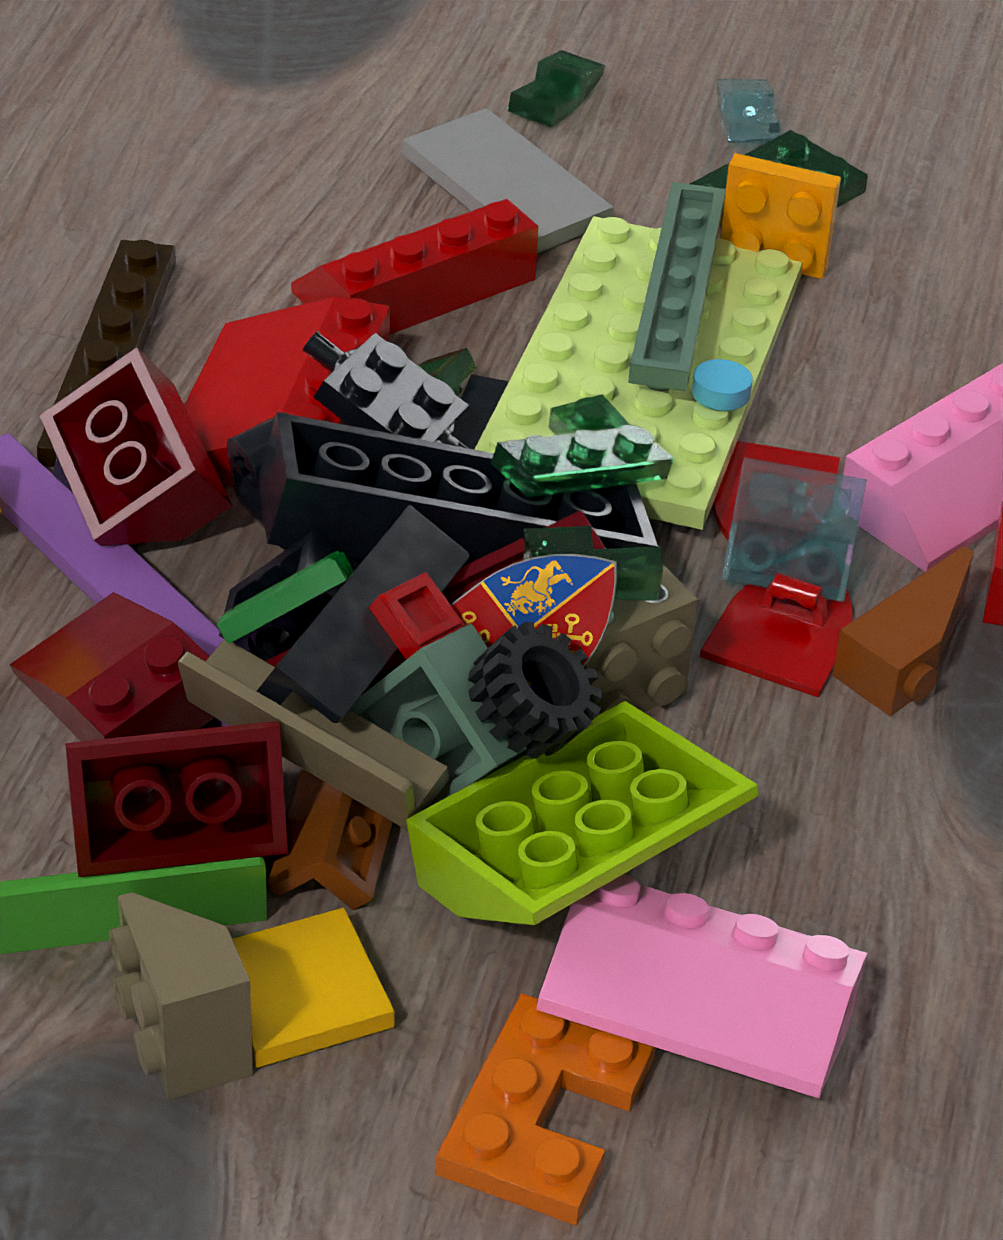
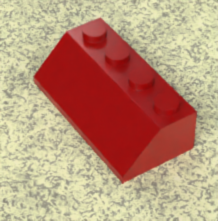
(434, 267)

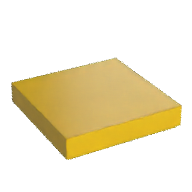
(310, 987)

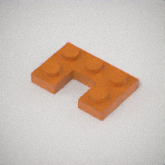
(498, 1131)

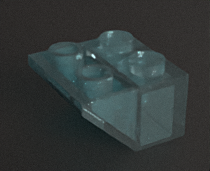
(793, 525)

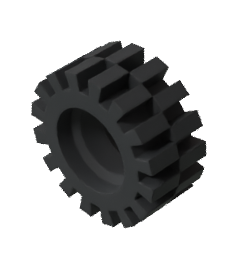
(512, 704)

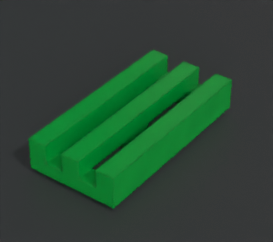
(284, 596)

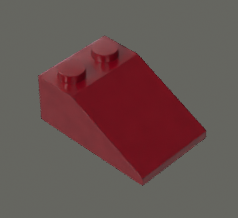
(114, 673)

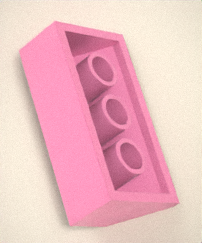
(936, 474)
(705, 983)

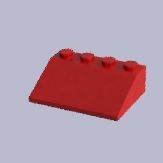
(262, 369)

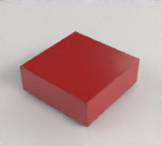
(415, 614)

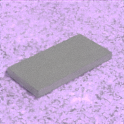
(488, 161)

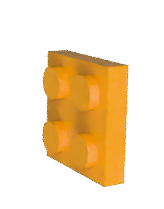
(781, 210)

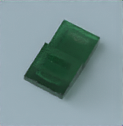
(558, 88)
(637, 568)

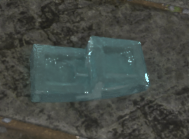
(747, 110)

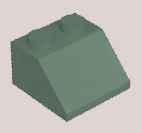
(431, 710)

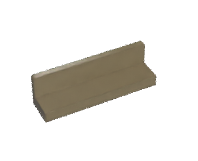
(346, 754)

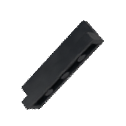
(345, 641)

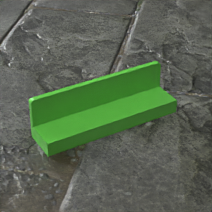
(83, 909)

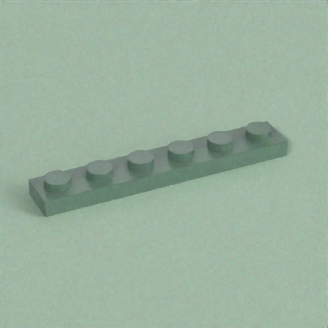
(677, 288)

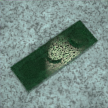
(582, 460)

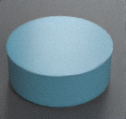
(722, 385)

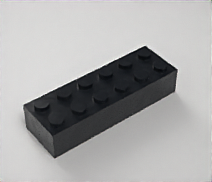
(360, 481)

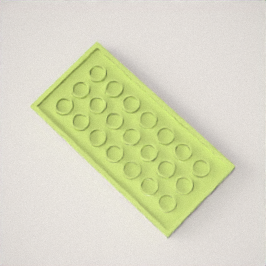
(588, 346)

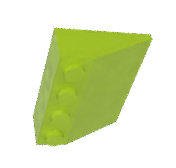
(570, 820)

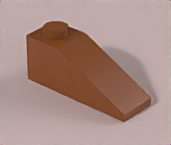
(898, 644)

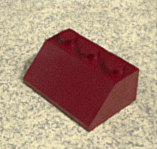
(134, 456)
(177, 798)

